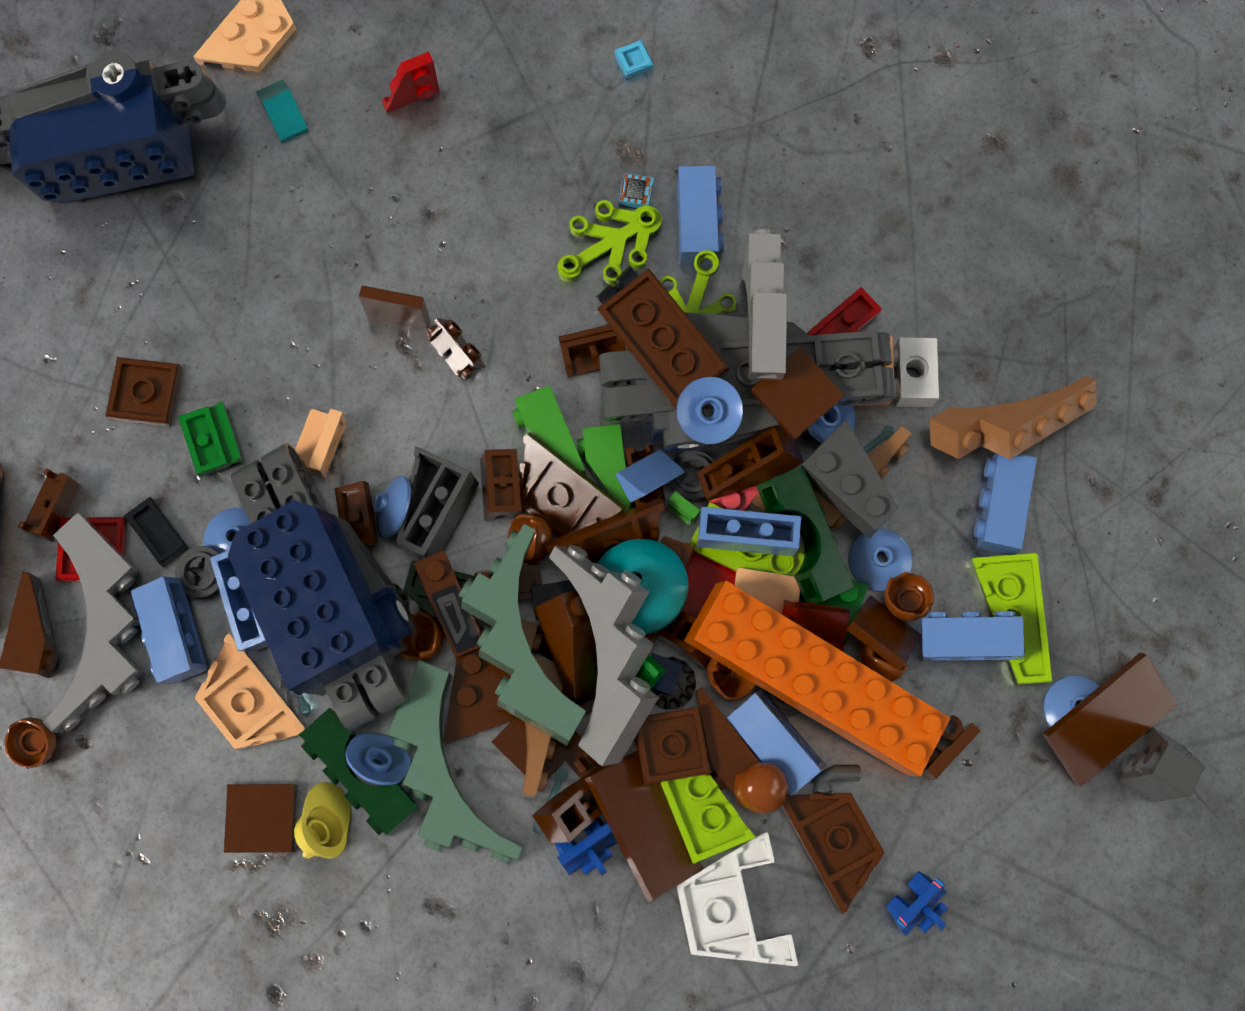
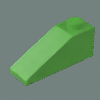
(543, 418)
(604, 458)

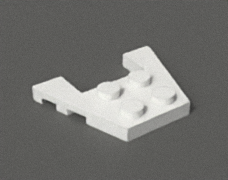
(719, 913)

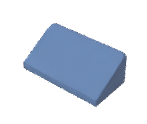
(648, 475)

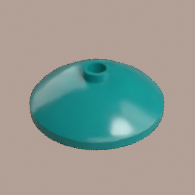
(661, 575)

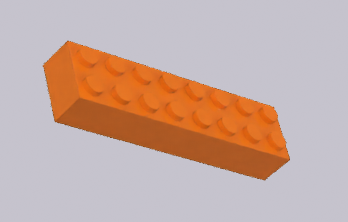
(817, 679)

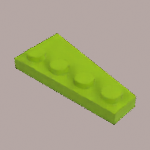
(1015, 586)
(704, 817)

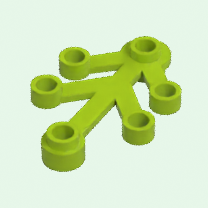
(611, 239)
(700, 286)

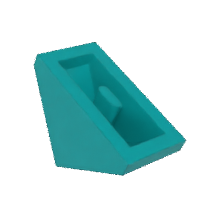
(282, 110)

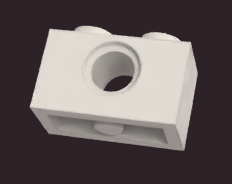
(922, 356)

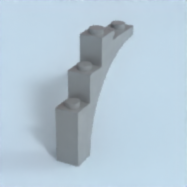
(766, 305)
(109, 621)
(621, 649)

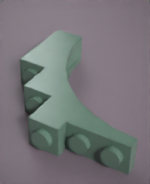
(528, 691)
(449, 816)

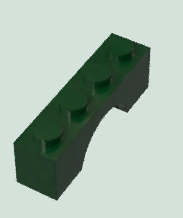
(822, 569)
(386, 805)

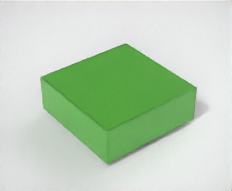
(683, 509)

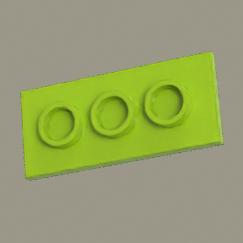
(755, 561)

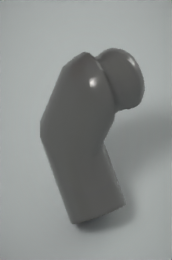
(834, 774)

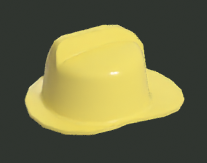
(323, 822)

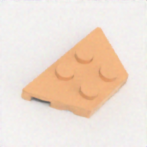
(248, 36)
(245, 701)

